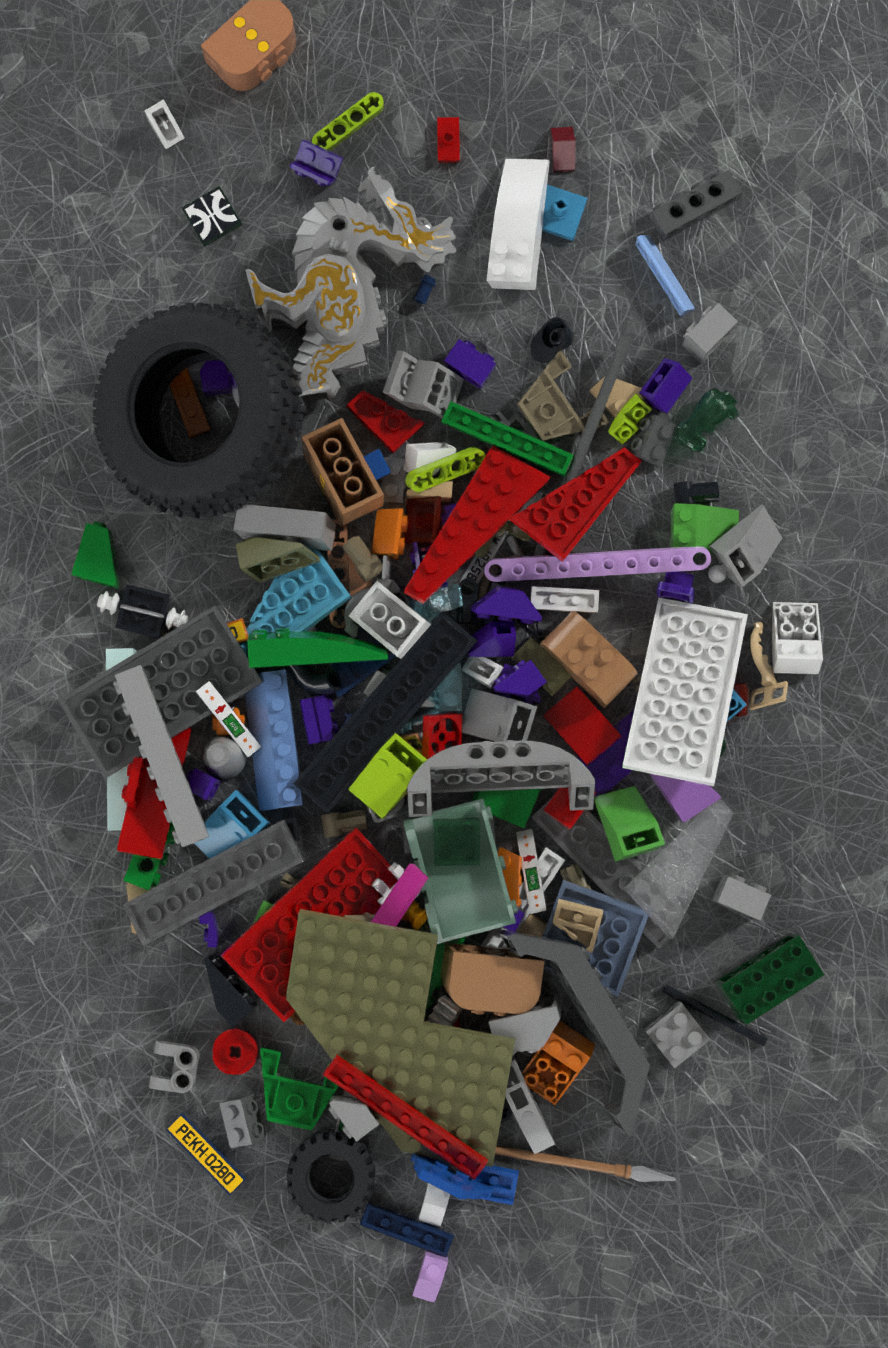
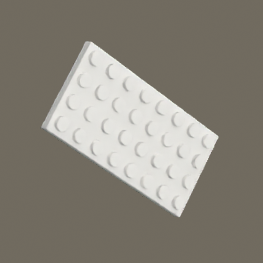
(685, 691)

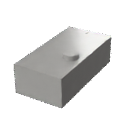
(301, 526)

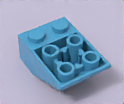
(231, 824)

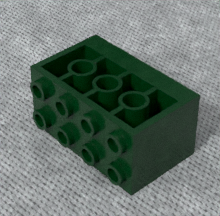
(769, 978)

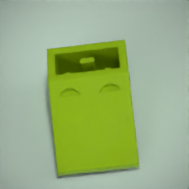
(387, 776)

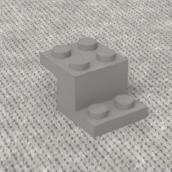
(422, 384)

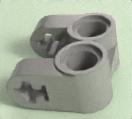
(180, 1067)

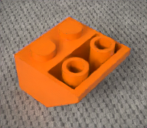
(388, 533)

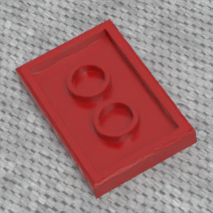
(582, 726)

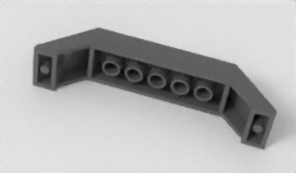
(599, 1015)

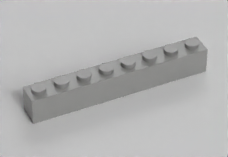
(161, 755)

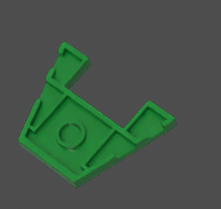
(292, 1100)

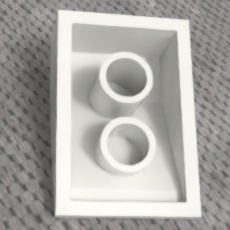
(389, 620)

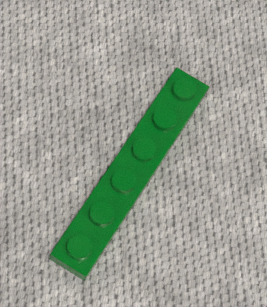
(507, 438)

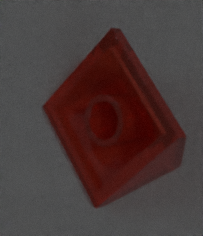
(423, 520)

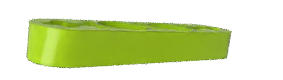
(345, 120)
(445, 466)

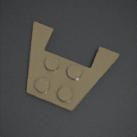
(548, 408)

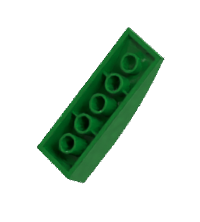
(308, 647)

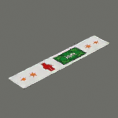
(228, 719)
(531, 871)

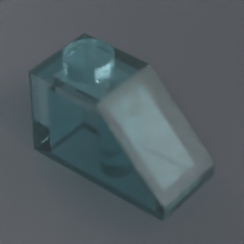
(445, 599)

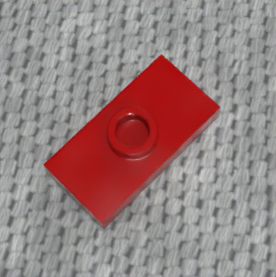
(448, 140)

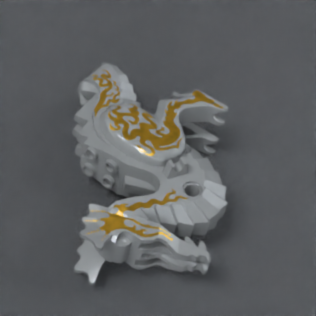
(336, 284)

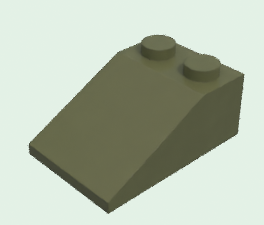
(272, 558)

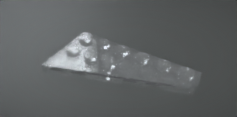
(673, 876)

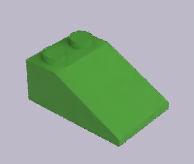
(700, 525)

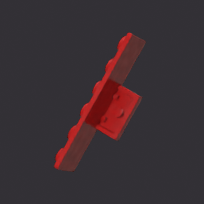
(144, 822)

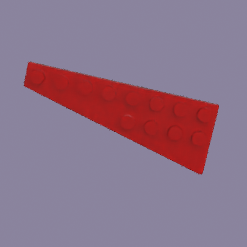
(490, 500)

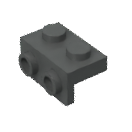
(653, 439)
(242, 1121)

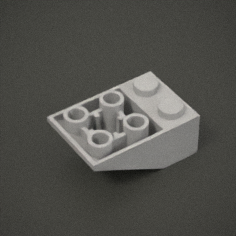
(497, 717)

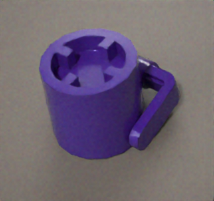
(677, 587)

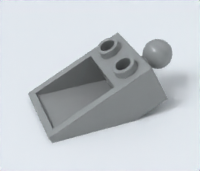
(747, 546)

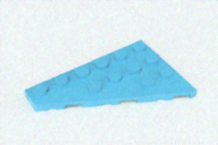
(299, 599)

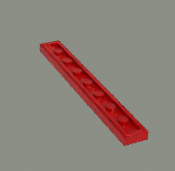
(405, 1117)

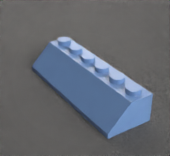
(274, 729)

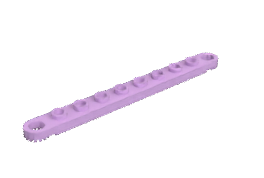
(598, 564)

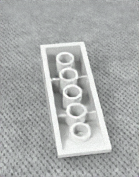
(518, 225)

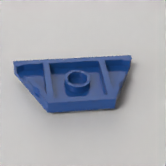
(451, 1181)

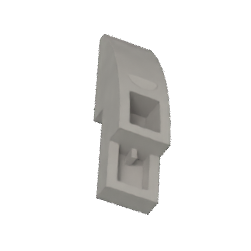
(527, 1111)

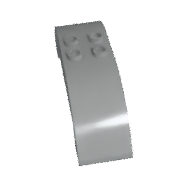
(500, 767)

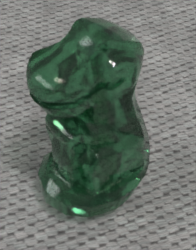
(709, 413)

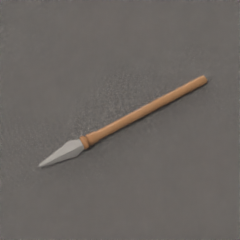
(637, 1173)

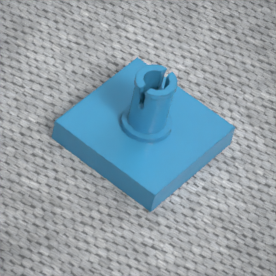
(562, 212)

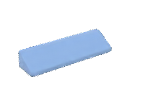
(664, 275)

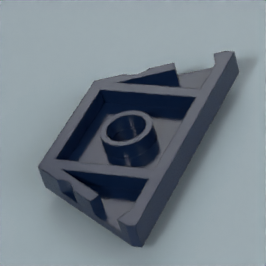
(357, 671)

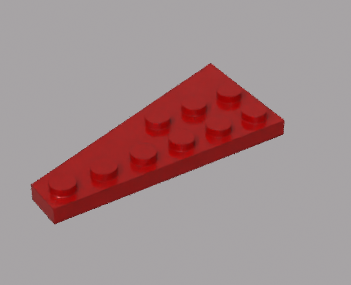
(570, 510)

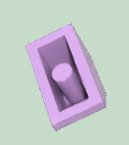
(430, 1276)

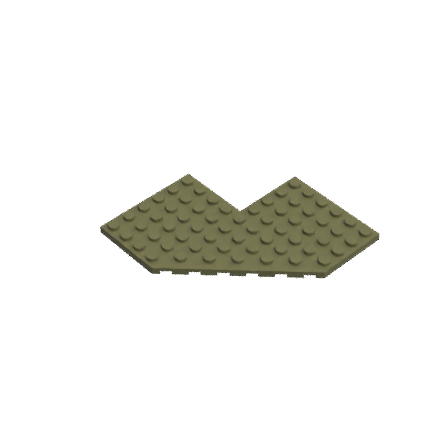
(366, 1000)

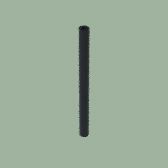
(715, 1015)

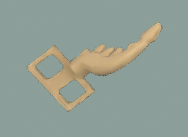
(768, 679)

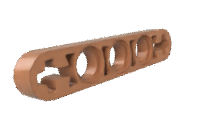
(341, 563)

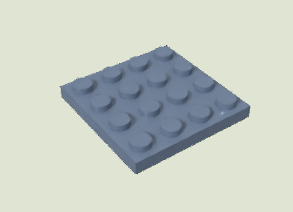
(616, 937)

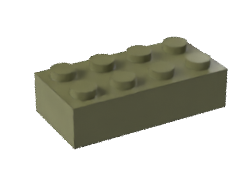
(549, 668)

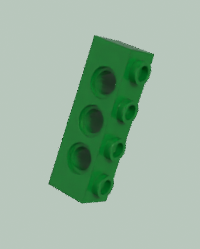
(139, 876)

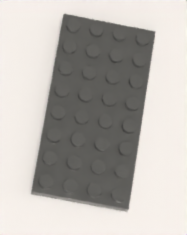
(175, 670)

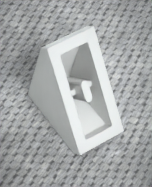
(164, 124)
(482, 670)

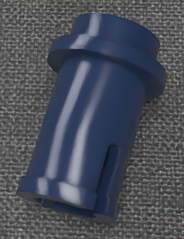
(424, 289)

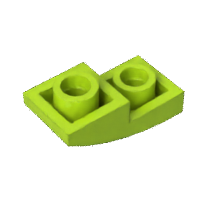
(625, 422)

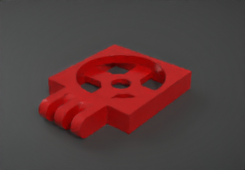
(429, 723)

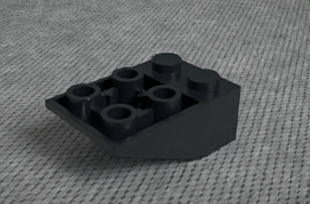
(228, 995)

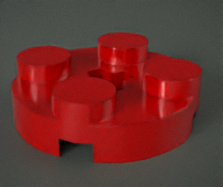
(221, 1051)

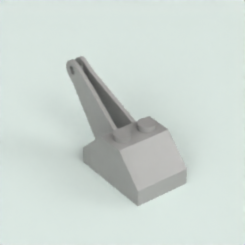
(530, 1027)

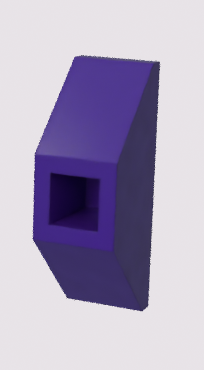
(506, 604)

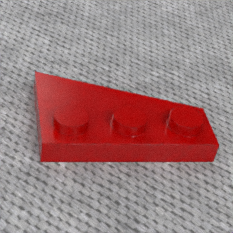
(386, 423)

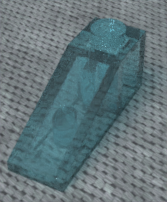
(451, 692)

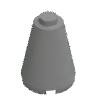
(223, 757)

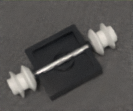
(142, 611)

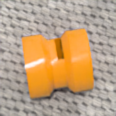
(415, 915)

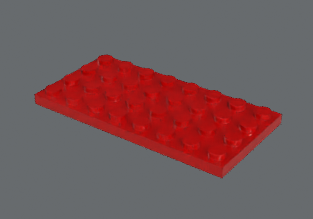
(334, 887)

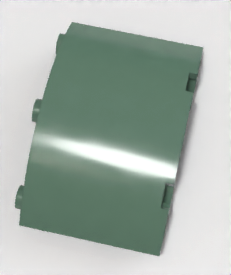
(462, 897)

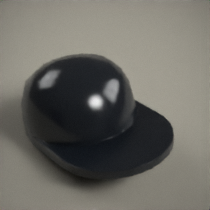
(551, 338)

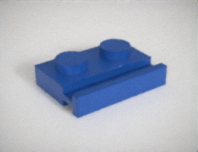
(502, 1181)

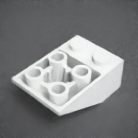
(796, 638)

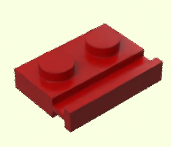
(560, 809)

